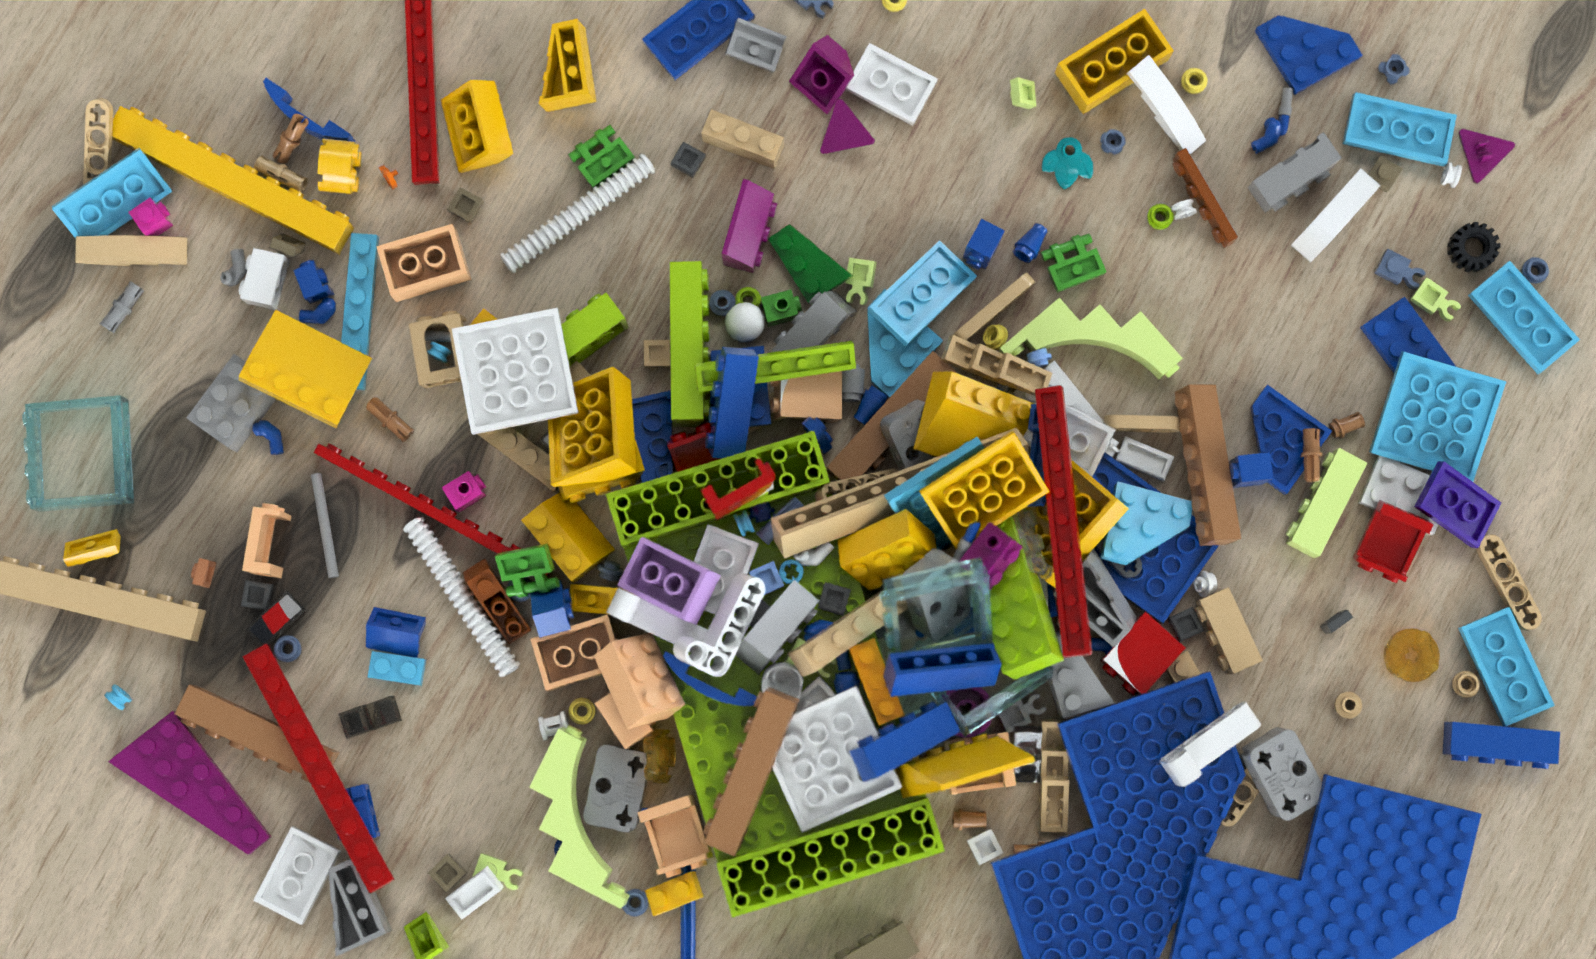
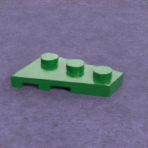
(807, 263)

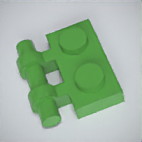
(606, 161)
(1076, 269)
(527, 562)

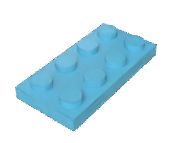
(1399, 129)
(106, 199)
(922, 293)
(1523, 317)
(1506, 666)

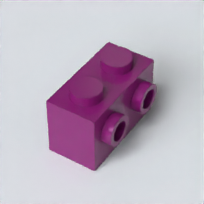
(996, 551)

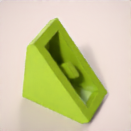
(425, 937)

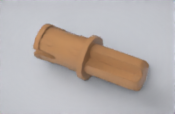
(389, 419)
(1311, 454)

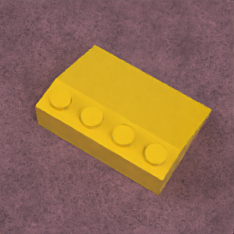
(304, 369)
(966, 409)
(598, 439)
(985, 488)
(1096, 515)
(959, 764)

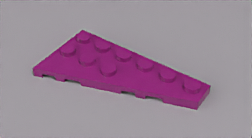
(183, 773)

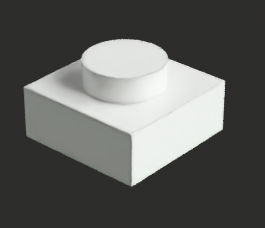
(984, 846)

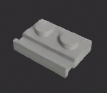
(755, 45)

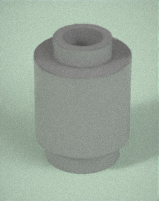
(853, 384)

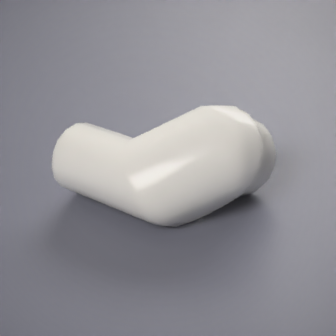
(814, 557)

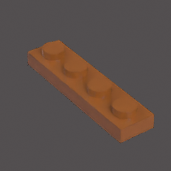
(1209, 207)

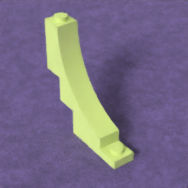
(1135, 339)
(576, 857)

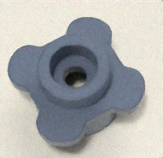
(1400, 65)

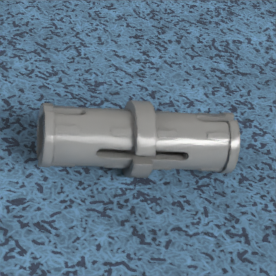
(122, 307)

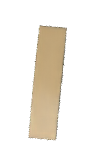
(131, 249)
(995, 366)
(1053, 779)

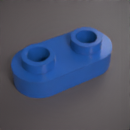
(822, 436)

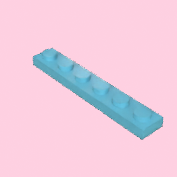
(360, 294)

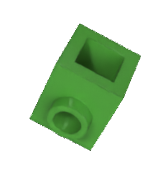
(780, 307)

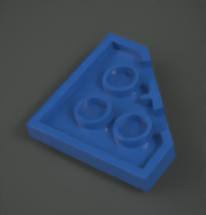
(1306, 50)
(1280, 431)

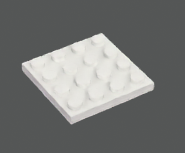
(514, 371)
(817, 763)

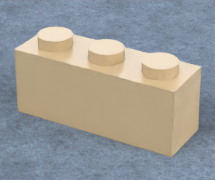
(742, 139)
(1227, 631)

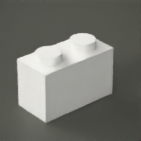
(264, 279)

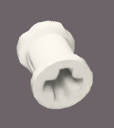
(544, 724)

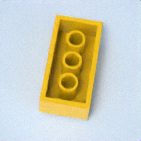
(1102, 65)

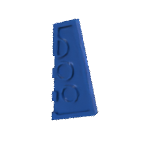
(652, 432)

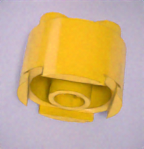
(338, 166)

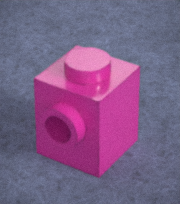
(151, 217)
(465, 491)

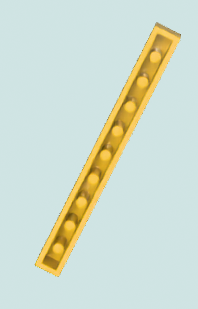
(231, 180)

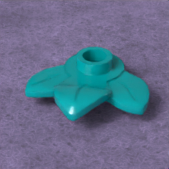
(1068, 166)

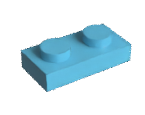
(396, 668)

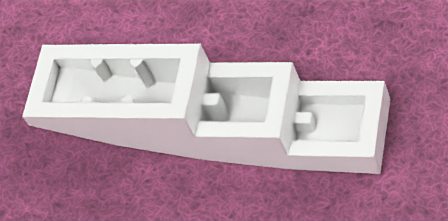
(1167, 105)

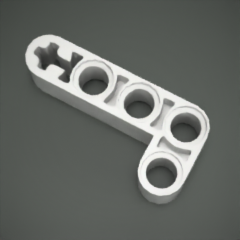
(1335, 215)
(742, 586)
(652, 618)
(1187, 759)

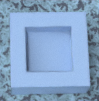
(769, 575)

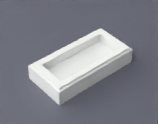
(1144, 458)
(474, 892)

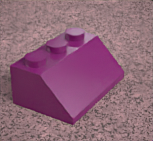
(748, 227)

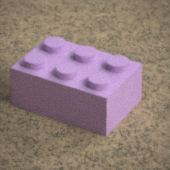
(669, 580)

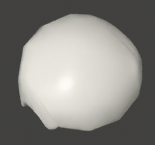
(744, 322)
(783, 678)

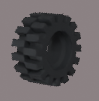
(1479, 232)

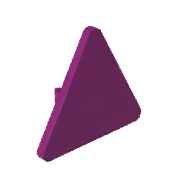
(845, 131)
(1483, 152)

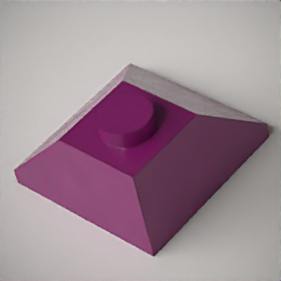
(823, 73)

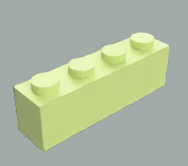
(1325, 503)

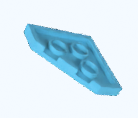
(892, 361)
(1146, 524)

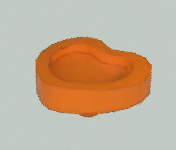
(389, 176)

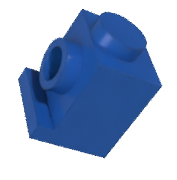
(312, 282)

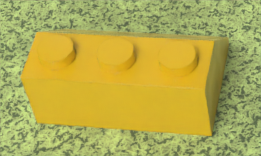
(476, 125)
(570, 535)

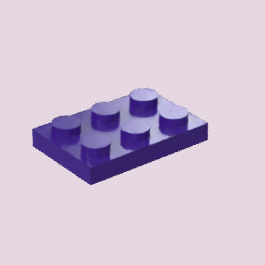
(1457, 504)

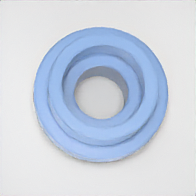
(1039, 357)

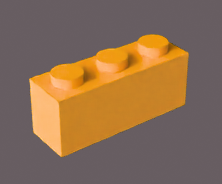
(870, 670)

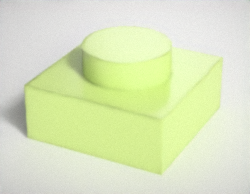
(1023, 93)

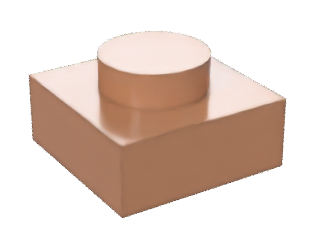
(203, 572)

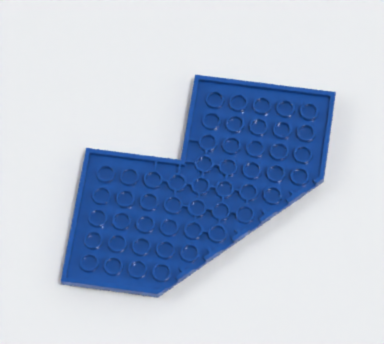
(1125, 877)
(1369, 886)

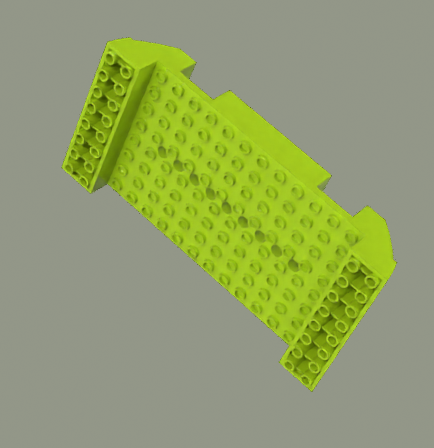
(775, 856)

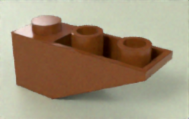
(495, 601)

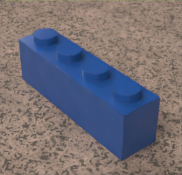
(732, 402)
(941, 669)
(904, 741)
(1501, 743)

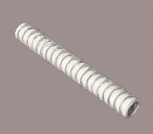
(577, 213)
(461, 596)

